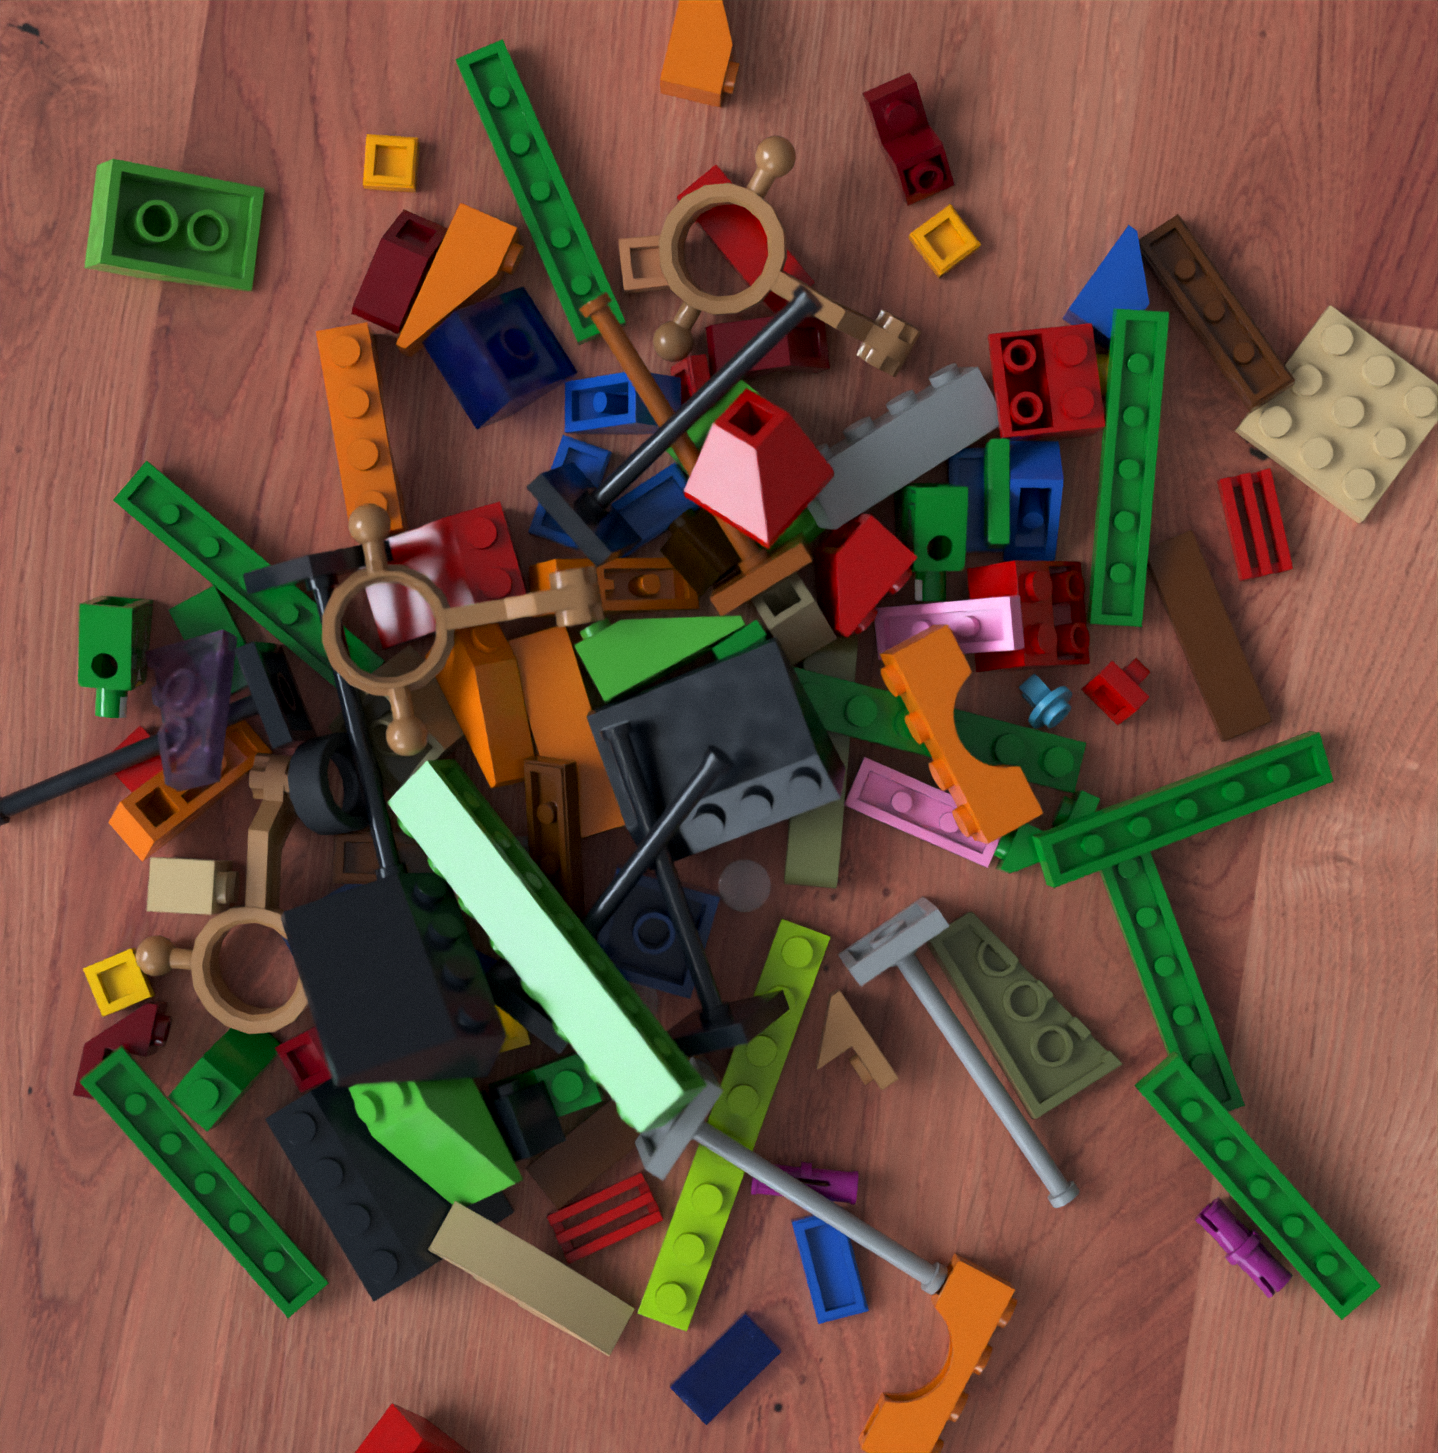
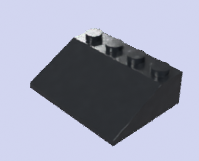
(753, 713)
(395, 983)
(364, 1192)

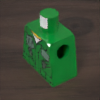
(937, 513)
(116, 629)

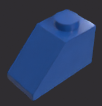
(1115, 284)
(613, 406)
(1034, 500)

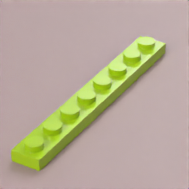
(738, 1114)

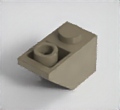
(794, 618)

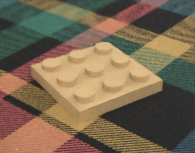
(1347, 416)

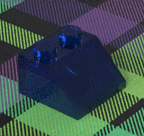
(498, 356)

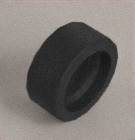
(311, 790)

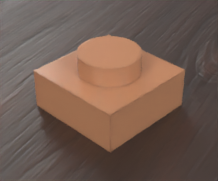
(641, 265)

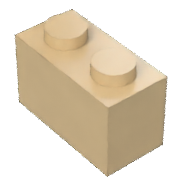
(191, 885)

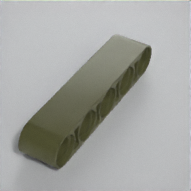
(817, 833)

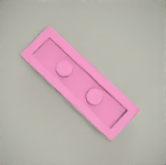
(975, 623)
(913, 809)

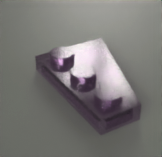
(194, 706)

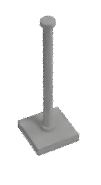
(895, 945)
(663, 1146)

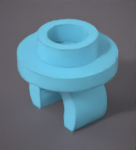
(1048, 706)

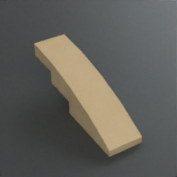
(531, 1278)

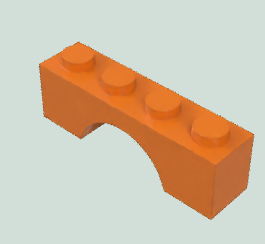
(359, 421)
(927, 676)
(972, 1306)

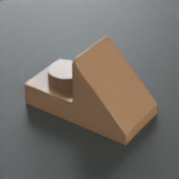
(844, 1030)

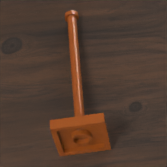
(758, 566)

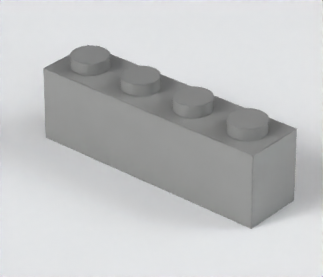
(904, 442)

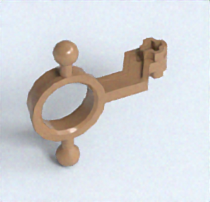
(884, 341)
(572, 597)
(265, 842)

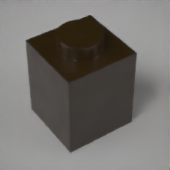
(700, 550)

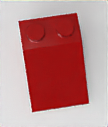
(464, 555)

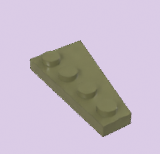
(1026, 1029)

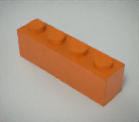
(558, 720)

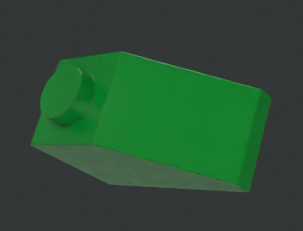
(224, 1076)
(565, 1081)

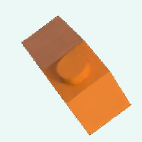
(699, 54)
(463, 272)
(626, 584)
(488, 701)
(159, 812)

